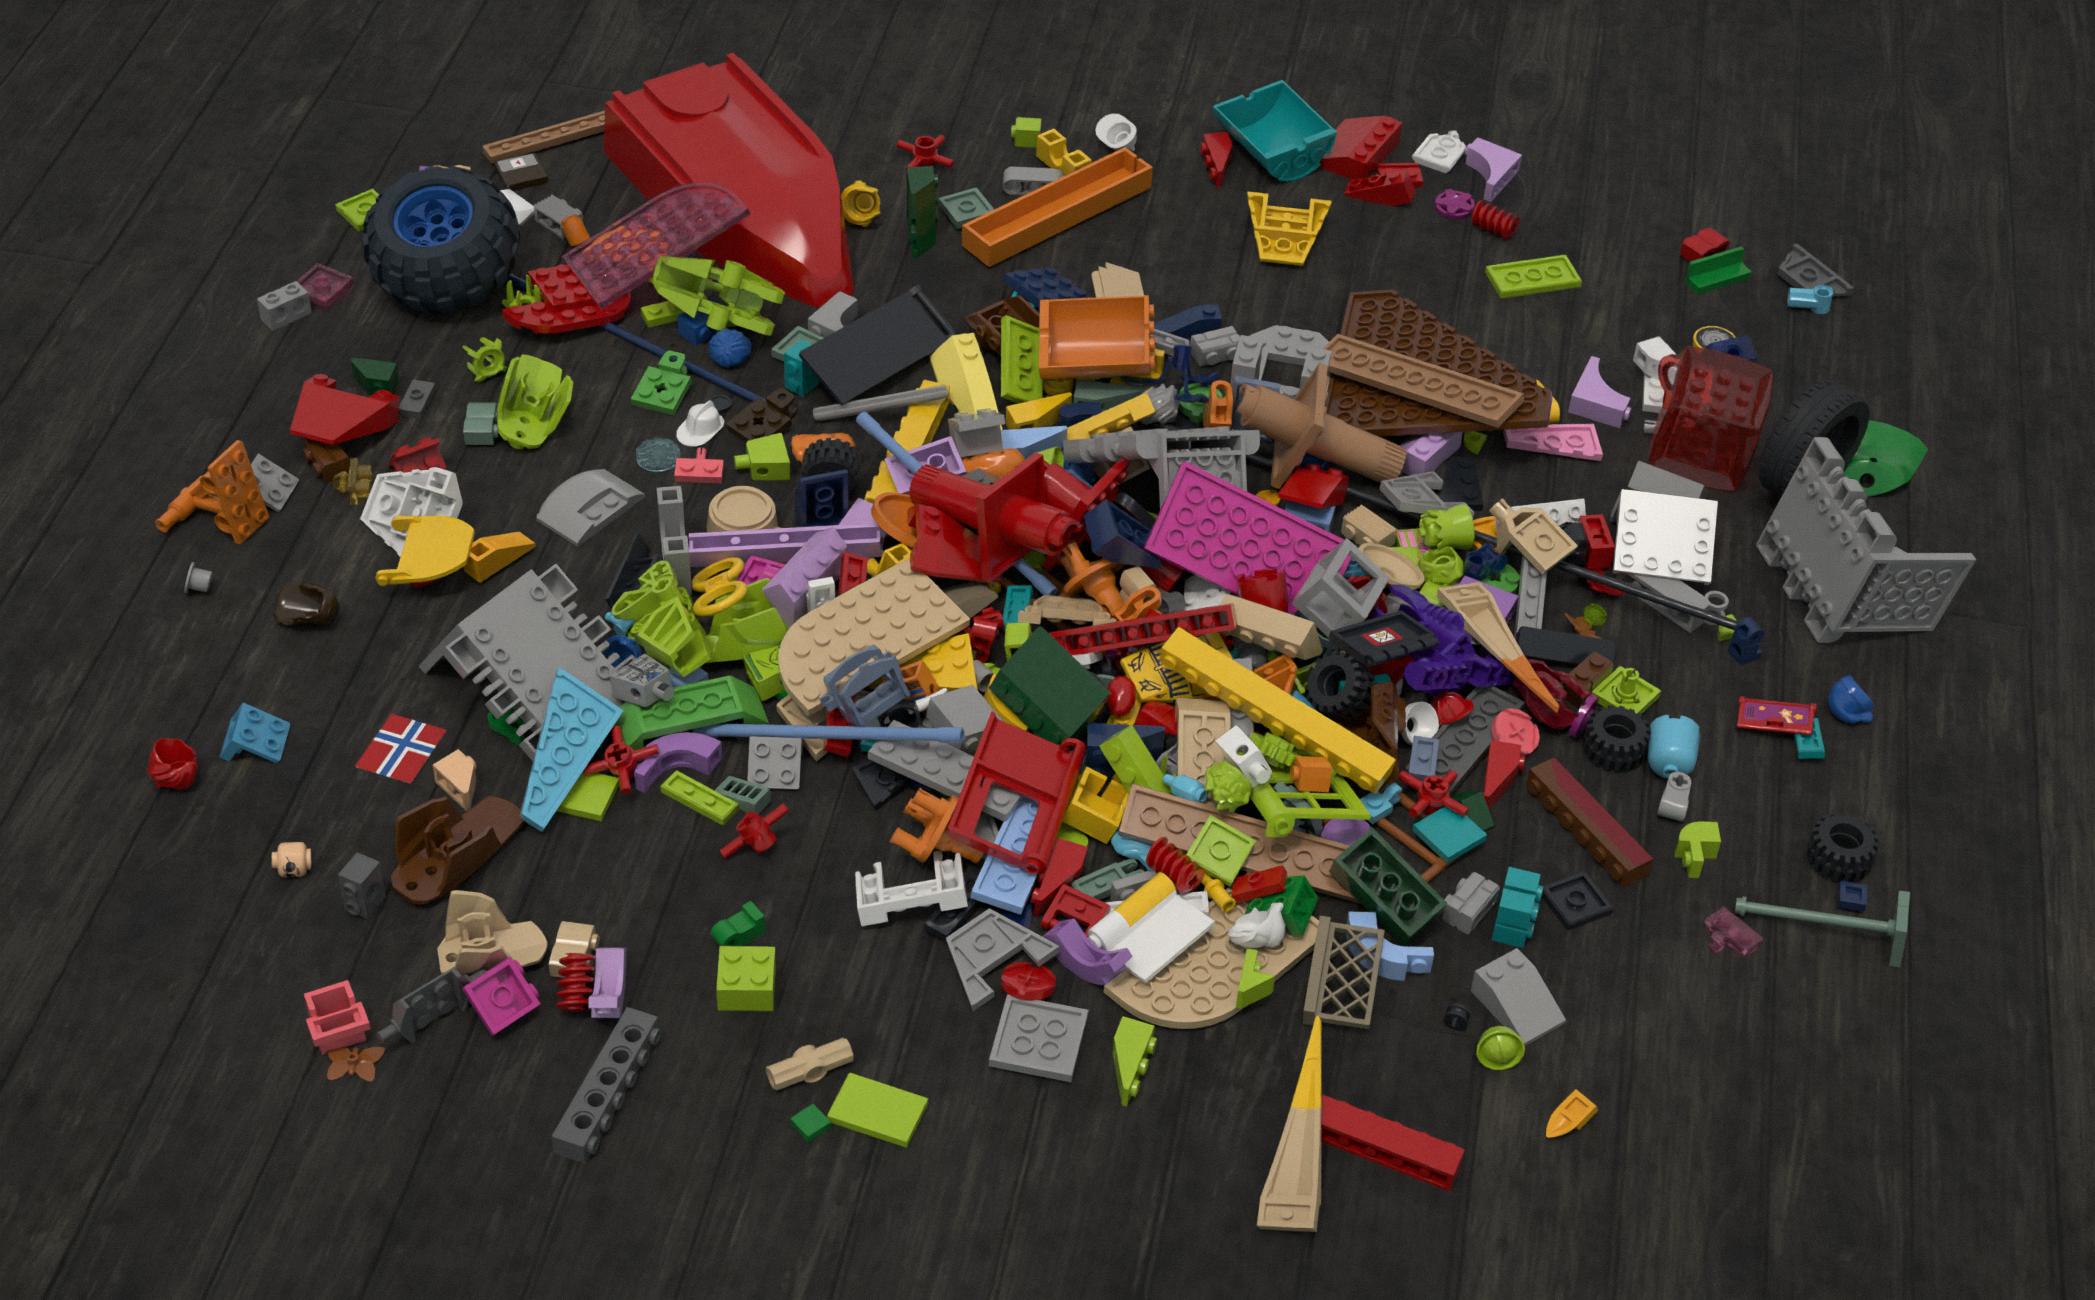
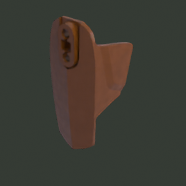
(442, 849)

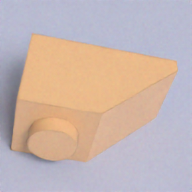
(457, 777)

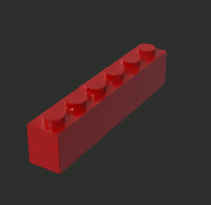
(1389, 1143)

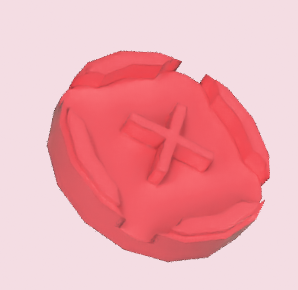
(1516, 728)

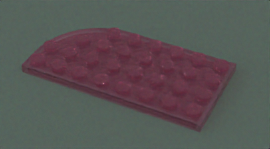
(664, 226)

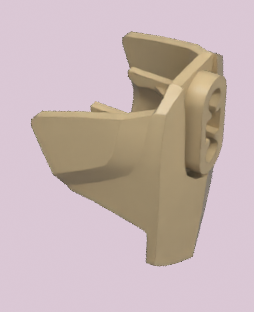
(482, 936)

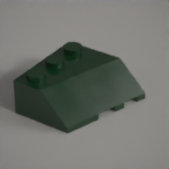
(921, 209)

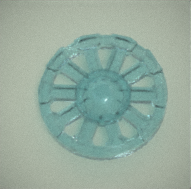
(648, 454)

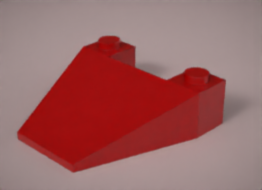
(339, 415)

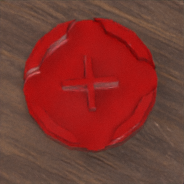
(1028, 982)

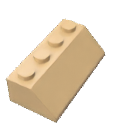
(1273, 629)

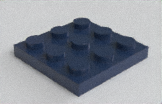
(1043, 285)

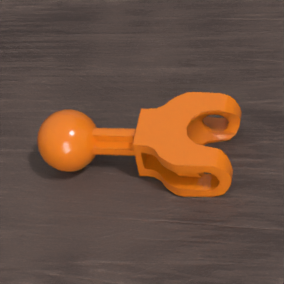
(1218, 410)
(1135, 608)

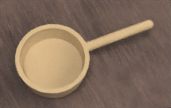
(740, 510)

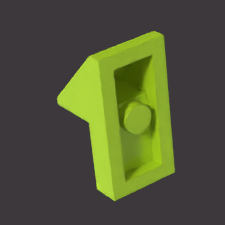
(1253, 984)

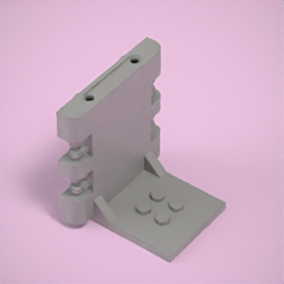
(1210, 449)
(1848, 558)
(522, 642)

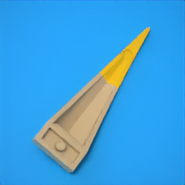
(1294, 1182)

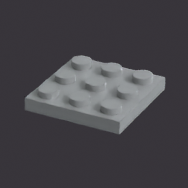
(1038, 1038)

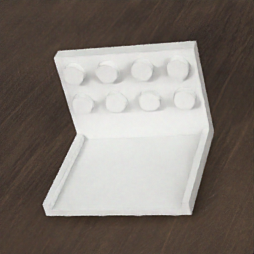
(1664, 536)

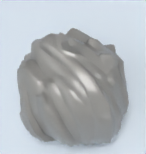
(1163, 403)

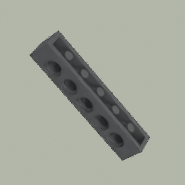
(606, 1085)

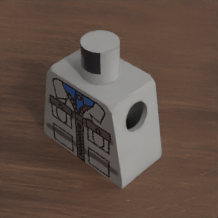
(642, 682)

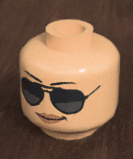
(292, 859)

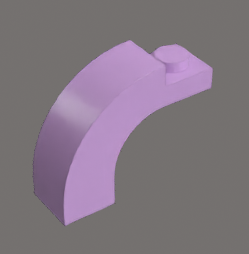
(609, 983)

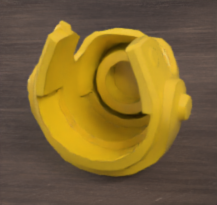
(860, 203)

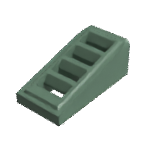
(761, 794)

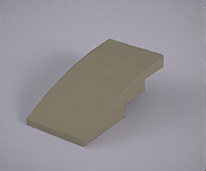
(970, 597)

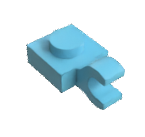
(1381, 804)

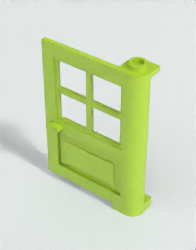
(1281, 819)

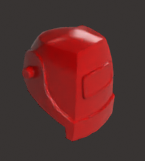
(1158, 714)

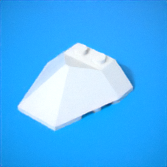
(410, 494)

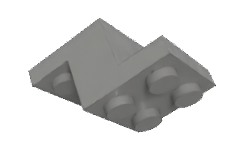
(977, 432)

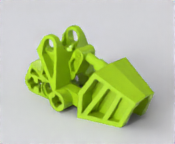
(684, 284)
(664, 621)

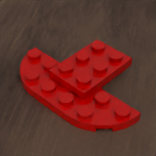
(565, 304)

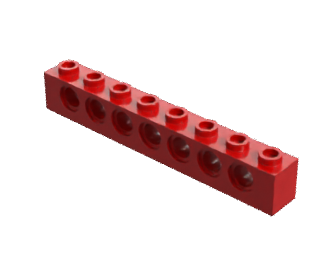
(1146, 629)

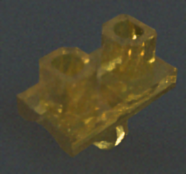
(356, 481)

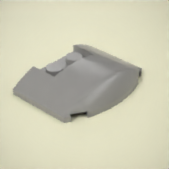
(587, 504)

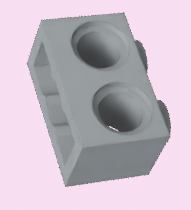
(284, 305)

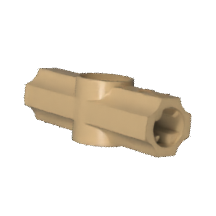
(809, 1064)

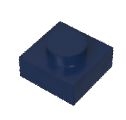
(1852, 896)

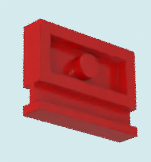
(1412, 168)

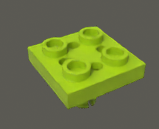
(1626, 688)

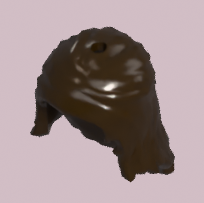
(305, 605)

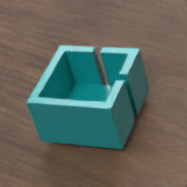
(1517, 907)

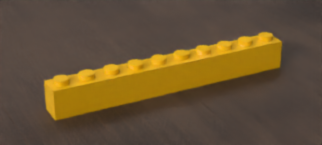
(1276, 710)

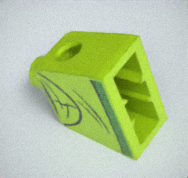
(764, 671)

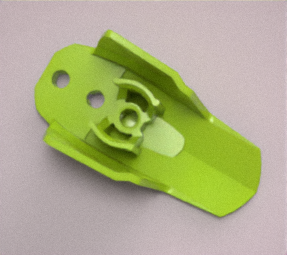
(531, 401)
(746, 626)

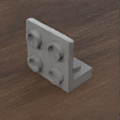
(273, 482)
(775, 762)

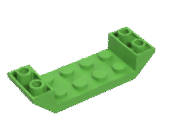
(692, 708)

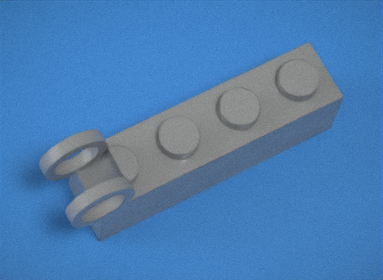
(1679, 591)

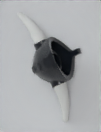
(904, 712)

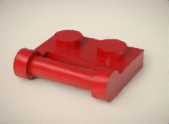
(1075, 905)

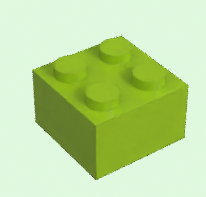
(746, 978)

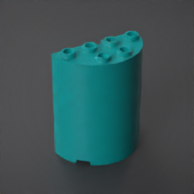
(1278, 130)

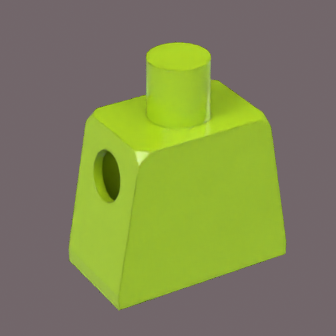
(765, 458)

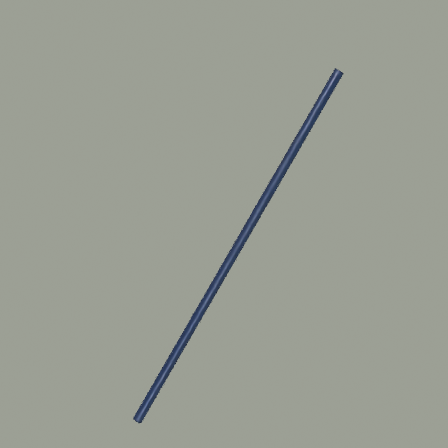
(722, 382)

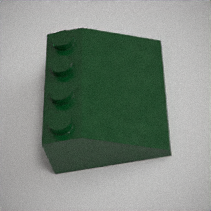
(1049, 689)

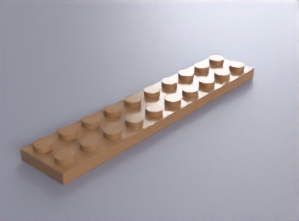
(1422, 381)
(1158, 814)

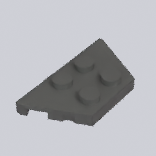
(1807, 272)

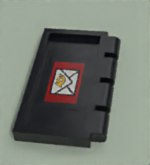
(1384, 638)

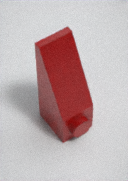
(1501, 769)

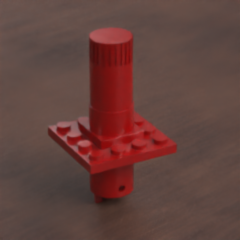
(1077, 499)
(1008, 513)

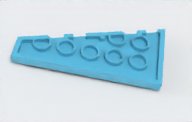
(569, 737)

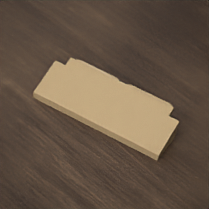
(1116, 282)

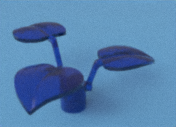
(1181, 361)

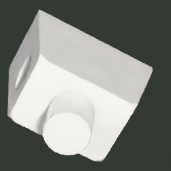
(1252, 763)

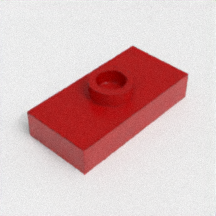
(1259, 884)

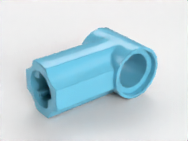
(1816, 299)

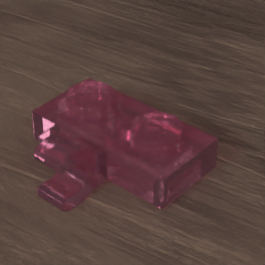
(1732, 932)

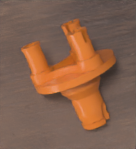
(1094, 578)
(936, 817)

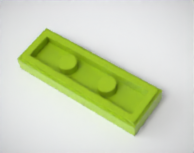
(699, 797)

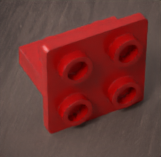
(420, 457)

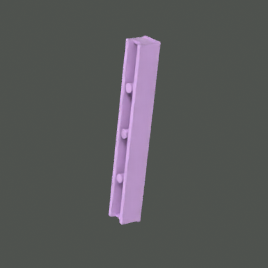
(778, 544)

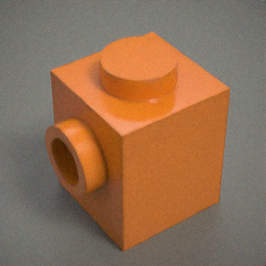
(1311, 773)

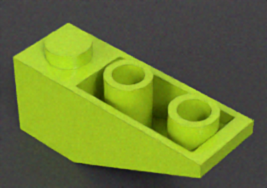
(1130, 1050)

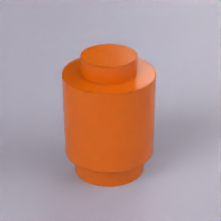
(574, 230)

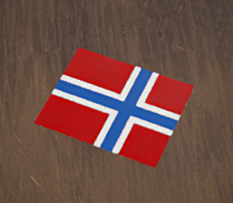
(400, 748)

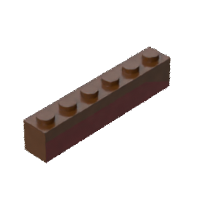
(1589, 822)

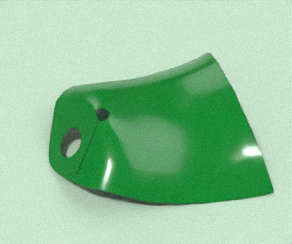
(1896, 454)

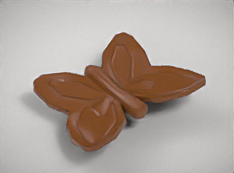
(1582, 627)
(347, 1062)

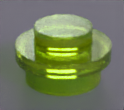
(1594, 614)

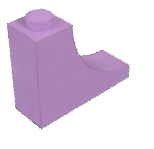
(1494, 163)
(1597, 400)

